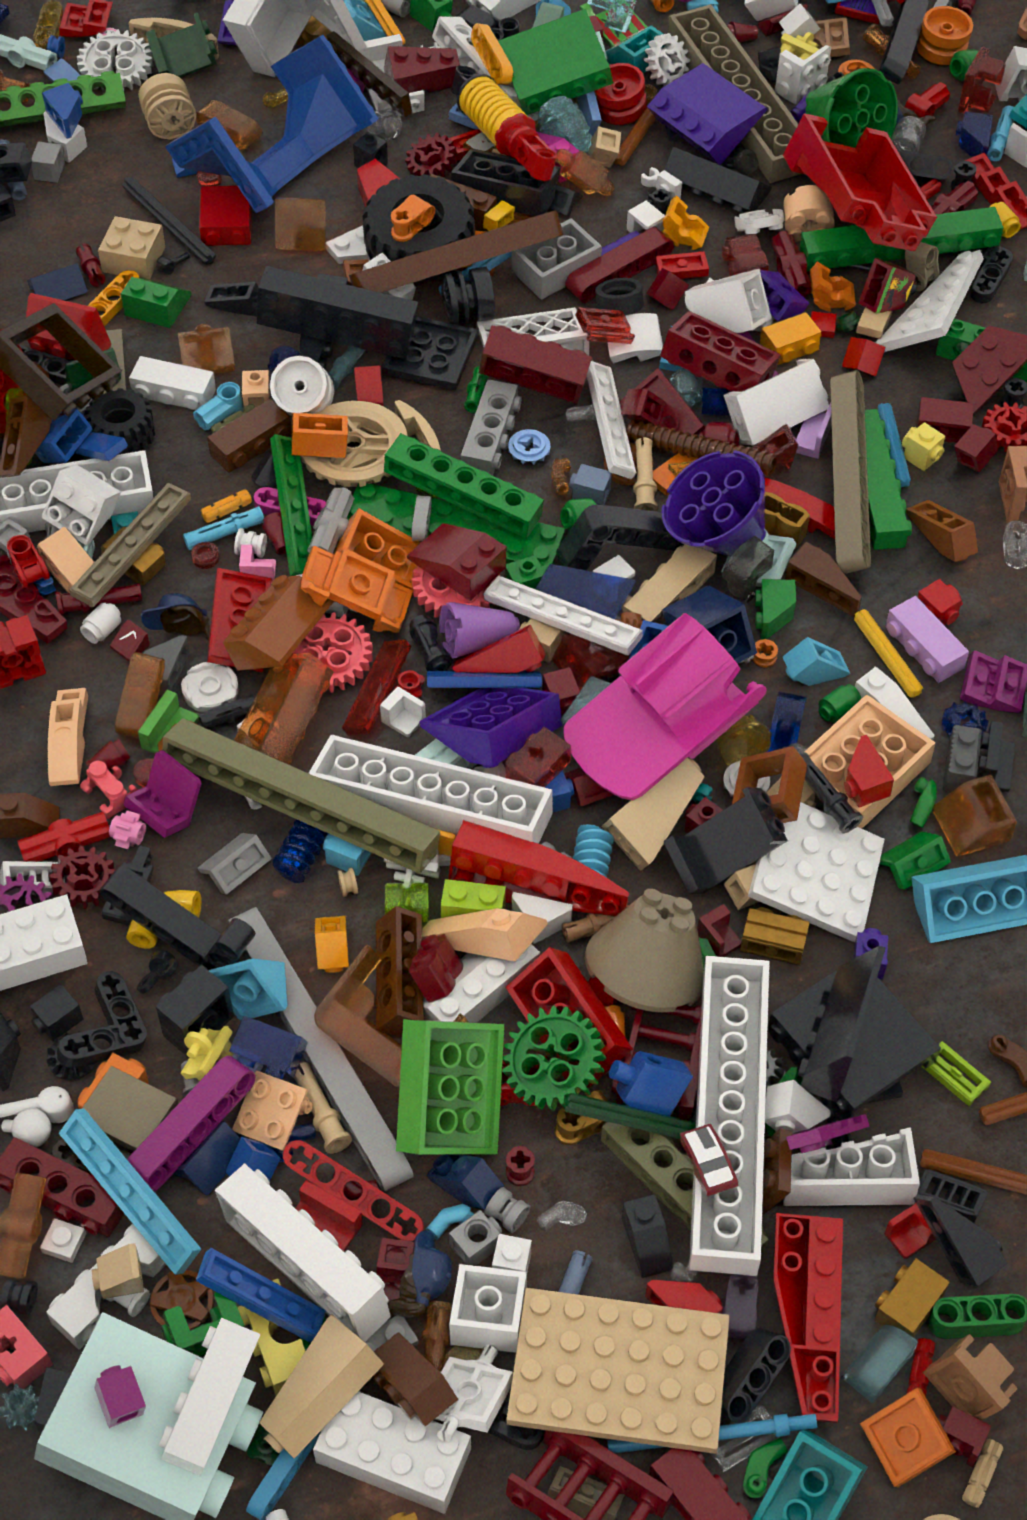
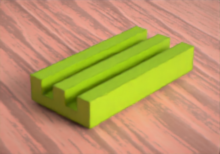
(953, 1078)

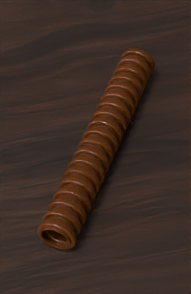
(694, 445)

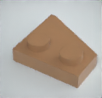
(835, 35)

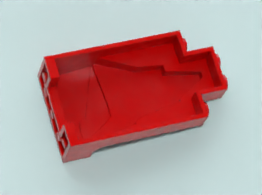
(864, 183)

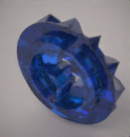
(953, 715)

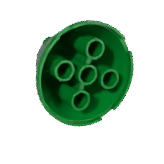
(854, 103)

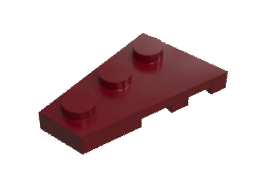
(676, 411)

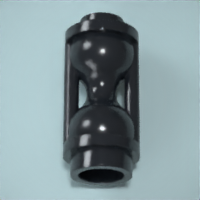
(425, 634)

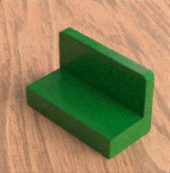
(916, 856)

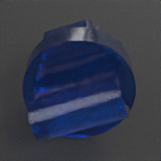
(280, 354)

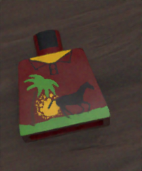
(887, 287)

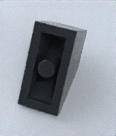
(647, 1235)

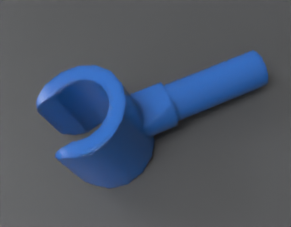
(45, 586)

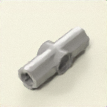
(332, 520)

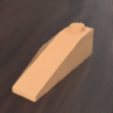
(488, 932)

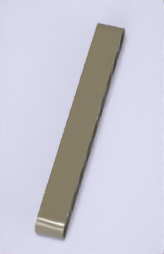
(850, 473)

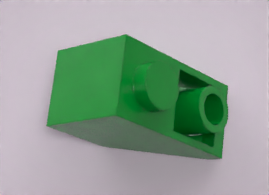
(776, 605)

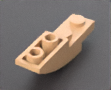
(66, 736)

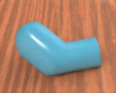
(700, 3)
(447, 1217)

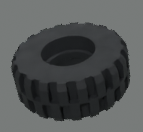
(452, 217)

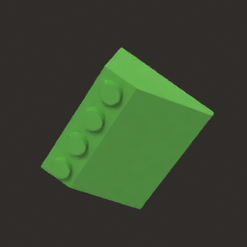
(450, 1087)

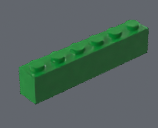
(886, 508)

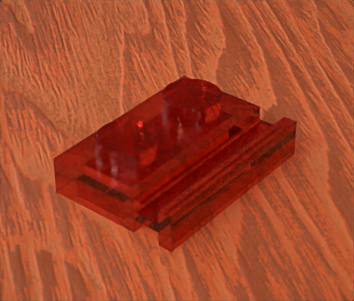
(604, 325)

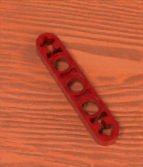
(341, 1179)

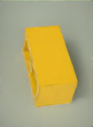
(499, 216)

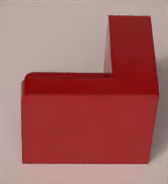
(863, 356)
(909, 1232)

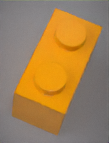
(792, 337)

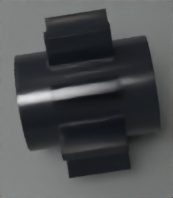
(660, 200)

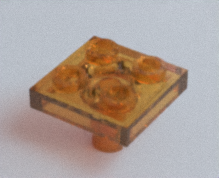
(311, 212)
(207, 346)

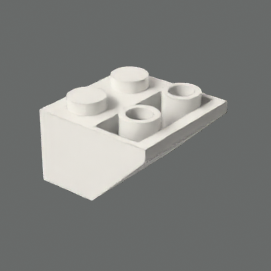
(80, 503)

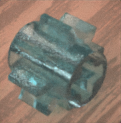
(19, 1397)

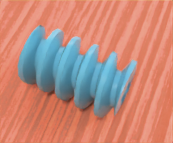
(593, 848)

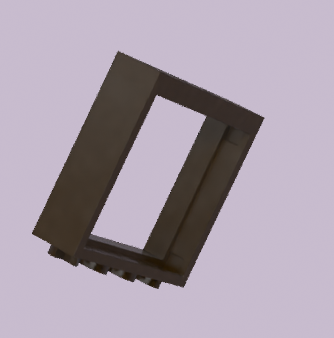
(35, 382)

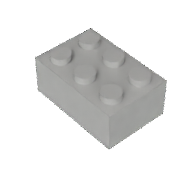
(549, 263)

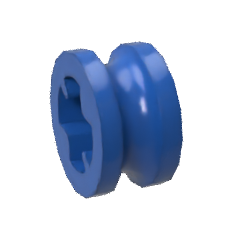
(56, 45)

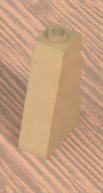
(648, 820)
(319, 1387)

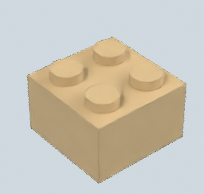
(132, 247)

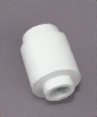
(100, 622)

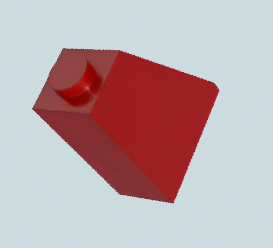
(372, 177)

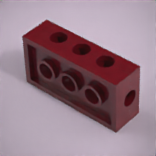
(719, 347)

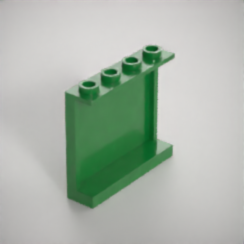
(556, 61)

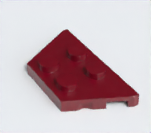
(989, 363)

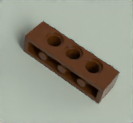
(396, 991)

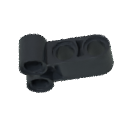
(500, 28)

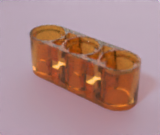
(239, 127)
(139, 693)

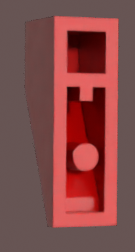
(508, 655)

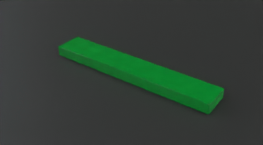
(292, 503)

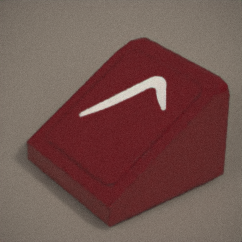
(130, 640)

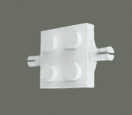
(479, 1390)

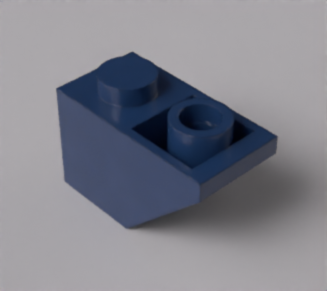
(465, 1179)

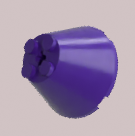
(717, 503)

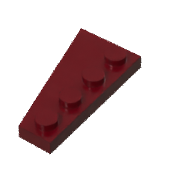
(20, 602)

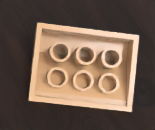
(899, 744)

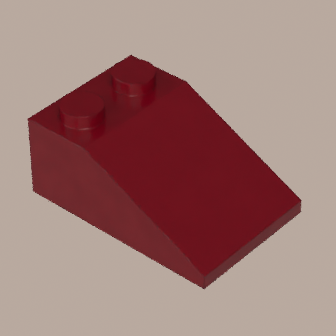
(460, 558)

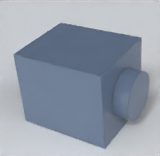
(591, 483)

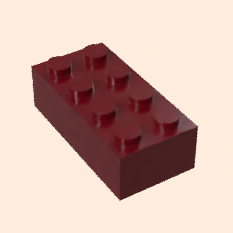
(534, 363)

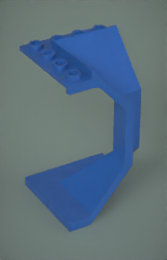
(320, 114)

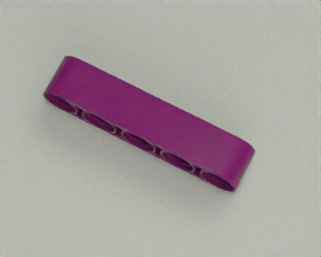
(191, 1121)

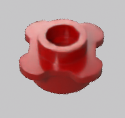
(411, 678)

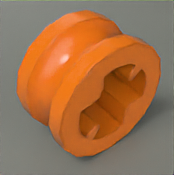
(767, 647)

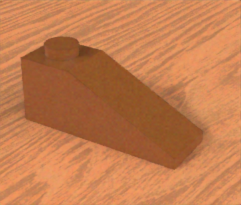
(946, 530)

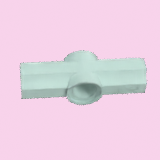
(25, 52)

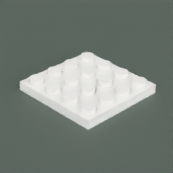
(820, 873)

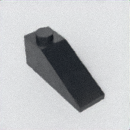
(967, 1247)

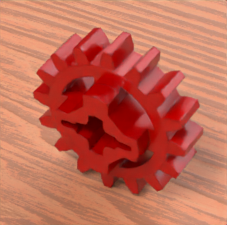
(1007, 424)

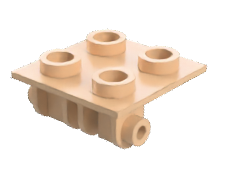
(271, 1110)

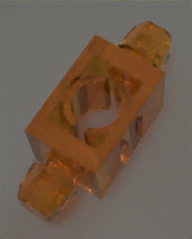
(584, 172)

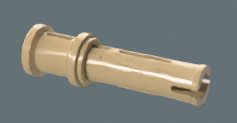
(645, 487)
(325, 1119)

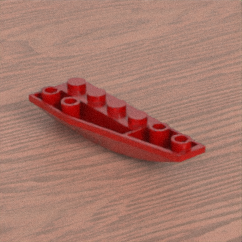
(531, 869)
(809, 1303)

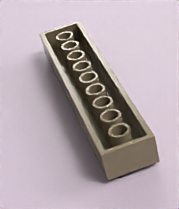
(714, 45)

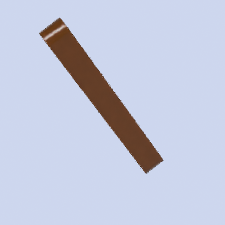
(459, 253)

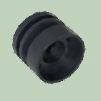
(468, 295)

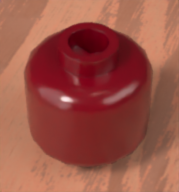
(721, 431)

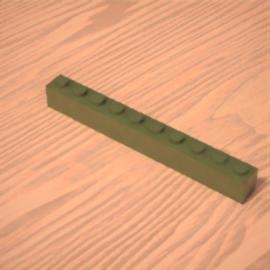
(302, 796)

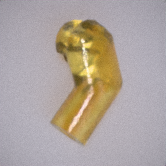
(274, 99)

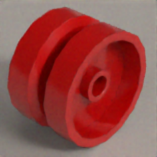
(626, 98)

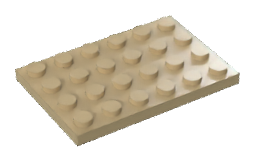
(619, 1370)

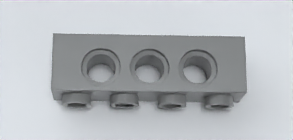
(491, 425)

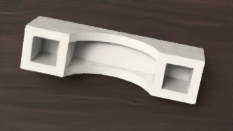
(79, 1308)

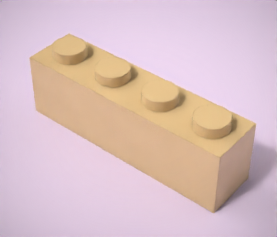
(672, 582)

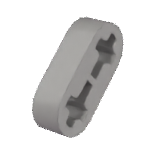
(421, 518)

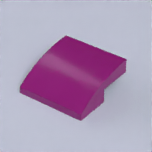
(994, 682)

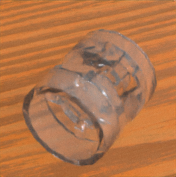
(909, 134)

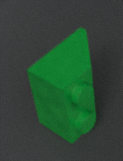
(153, 301)

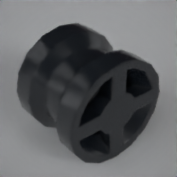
(19, 1295)

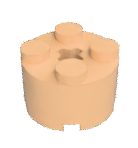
(807, 211)

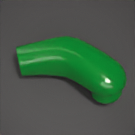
(926, 801)
(758, 1465)

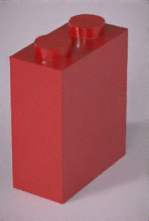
(224, 216)

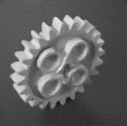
(132, 61)

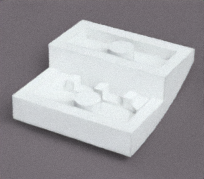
(646, 342)

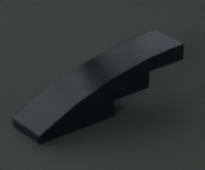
(234, 297)

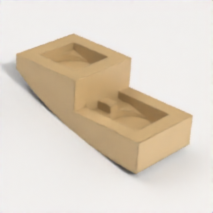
(873, 323)

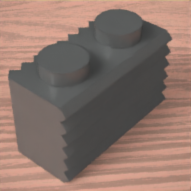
(962, 757)

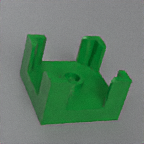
(178, 1333)

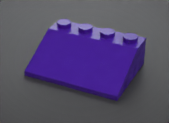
(707, 111)
(493, 722)

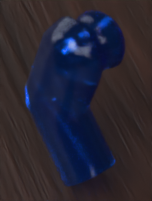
(300, 1132)

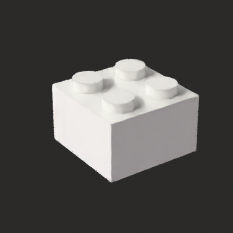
(487, 1307)

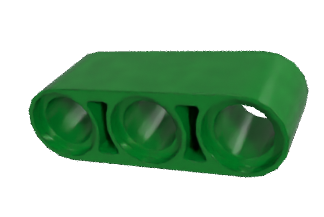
(964, 1323)

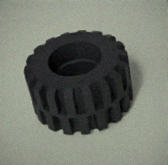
(125, 416)

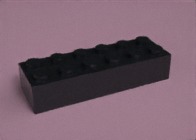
(336, 312)

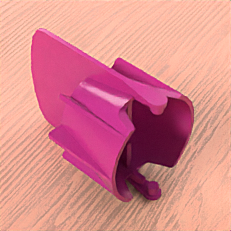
(660, 710)

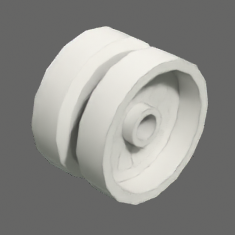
(291, 376)

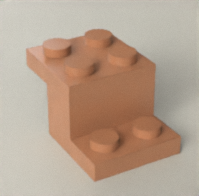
(1014, 482)

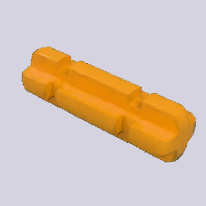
(226, 506)

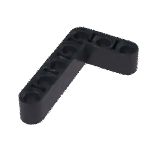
(612, 525)
(175, 923)

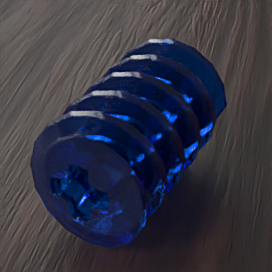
(298, 851)

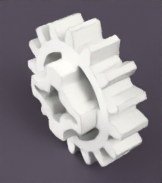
(666, 59)

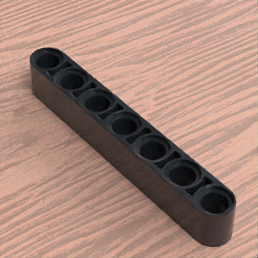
(903, 39)

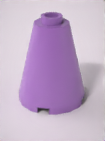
(473, 627)

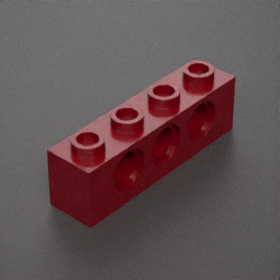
(80, 1186)

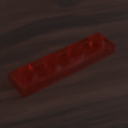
(376, 687)

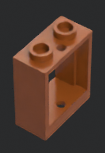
(781, 761)

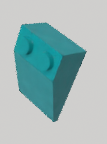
(812, 1482)

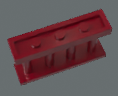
(690, 1041)
(590, 1460)

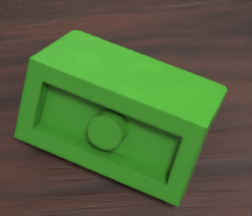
(161, 719)

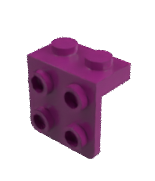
(168, 797)

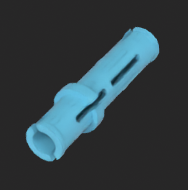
(999, 137)
(224, 527)

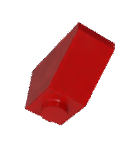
(867, 775)
(683, 1295)

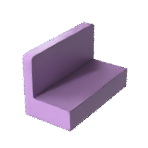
(814, 434)

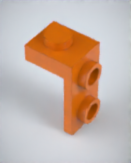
(129, 1066)

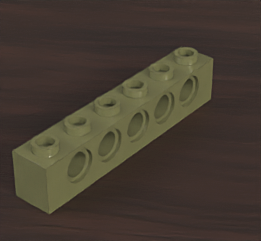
(659, 1180)

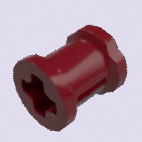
(524, 1175)

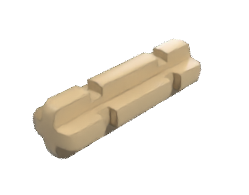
(982, 1473)

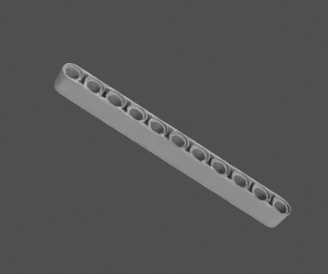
(332, 1067)

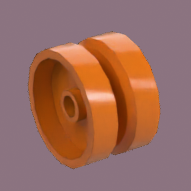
(943, 34)

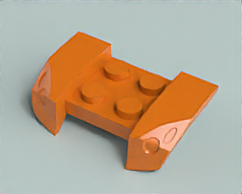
(357, 585)

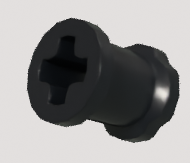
(970, 171)
(1013, 394)

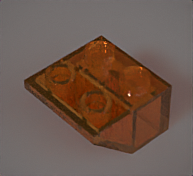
(975, 816)

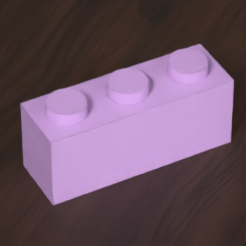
(926, 639)

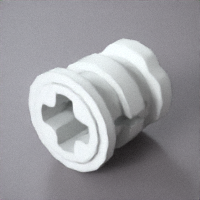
(258, 542)

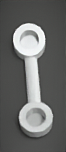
(52, 1101)

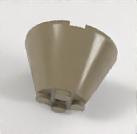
(649, 954)

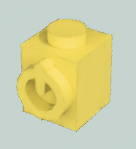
(923, 446)

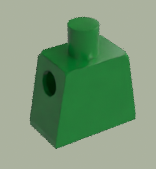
(429, 11)

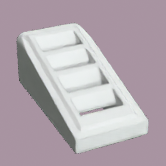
(12, 868)

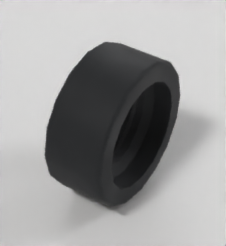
(620, 295)

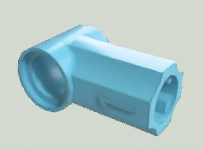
(220, 406)

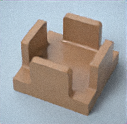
(970, 1381)

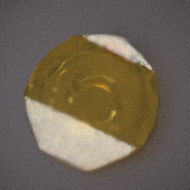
(744, 739)

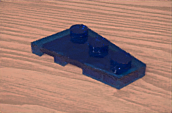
(587, 589)

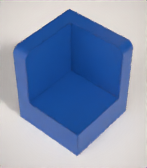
(255, 1156)

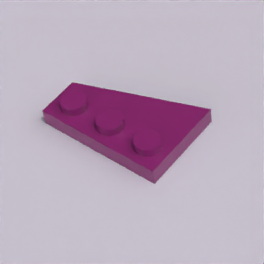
(821, 1136)

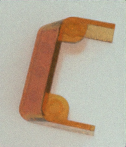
(344, 1019)

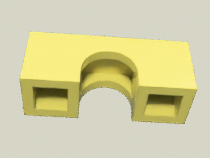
(277, 1357)

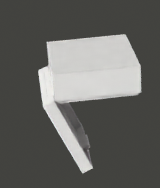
(271, 27)

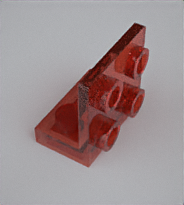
(587, 658)

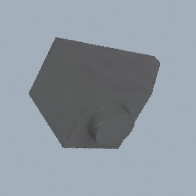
(175, 655)

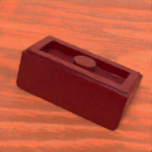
(772, 24)

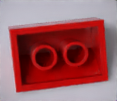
(83, 316)

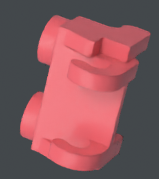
(108, 783)

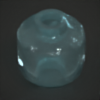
(688, 386)

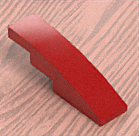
(997, 188)
(821, 513)

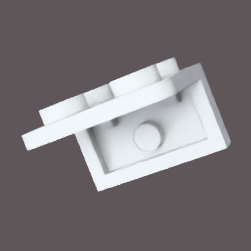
(800, 76)

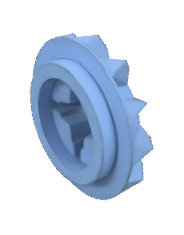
(523, 439)

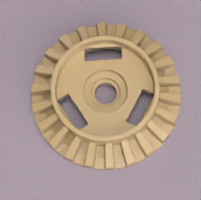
(374, 429)

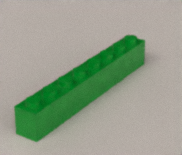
(949, 234)

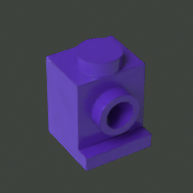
(868, 940)

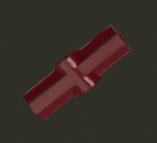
(956, 200)
(791, 262)

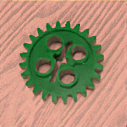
(562, 1031)

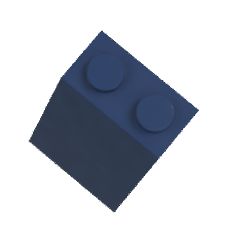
(721, 616)

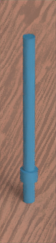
(780, 1425)

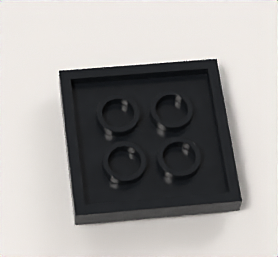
(436, 354)

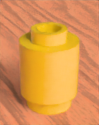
(1008, 218)

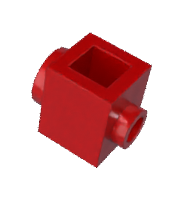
(942, 601)

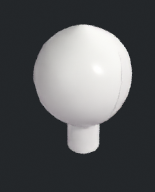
(29, 1126)

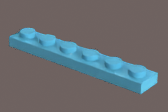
(130, 1191)

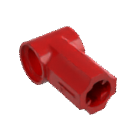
(929, 100)

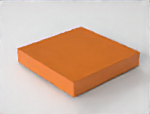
(907, 1437)

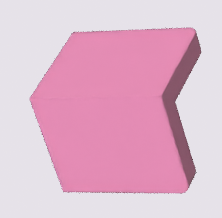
(253, 566)

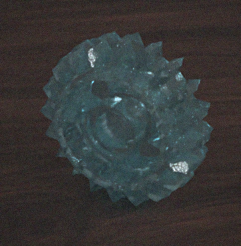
(565, 120)

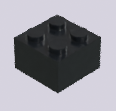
(193, 1005)

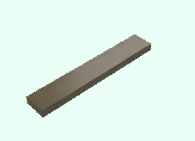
(130, 544)

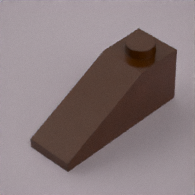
(24, 433)
(822, 577)

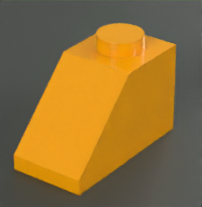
(331, 943)

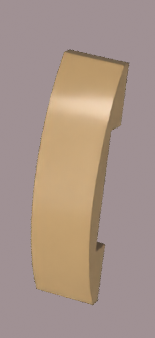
(162, 28)
(416, 424)

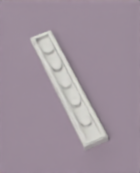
(610, 420)
(563, 615)

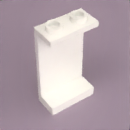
(376, 53)
(777, 402)

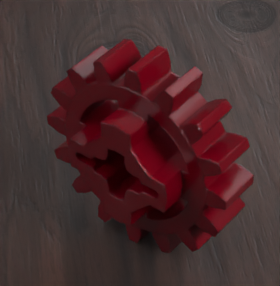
(431, 156)
(82, 876)

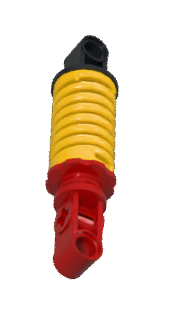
(502, 121)

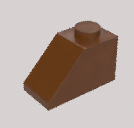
(25, 815)

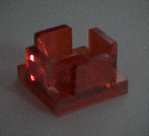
(982, 69)

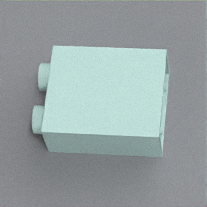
(128, 1456)

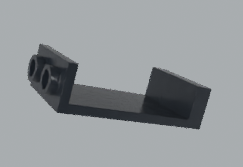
(727, 842)

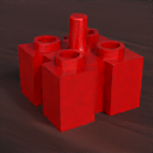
(19, 652)

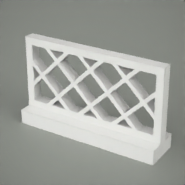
(570, 340)

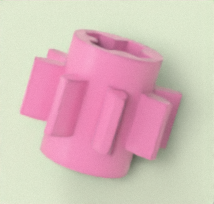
(127, 830)

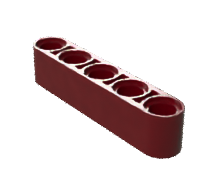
(620, 262)

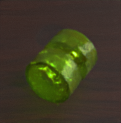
(411, 898)

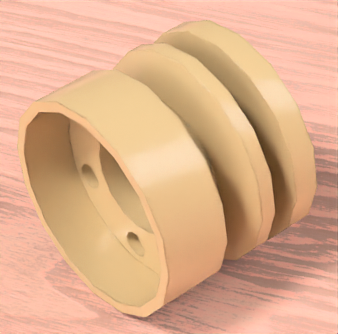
(167, 106)

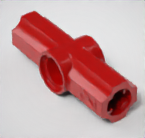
(62, 836)

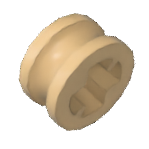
(347, 882)

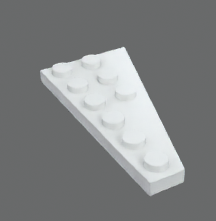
(936, 307)

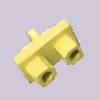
(800, 46)
(205, 1050)

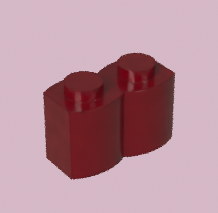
(435, 967)

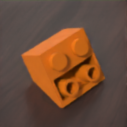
(319, 435)

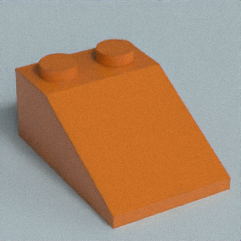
(380, 544)

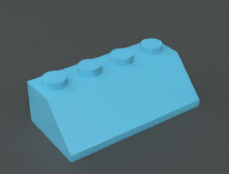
(972, 899)

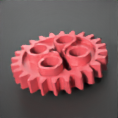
(436, 594)
(340, 647)

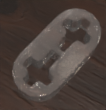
(1011, 544)

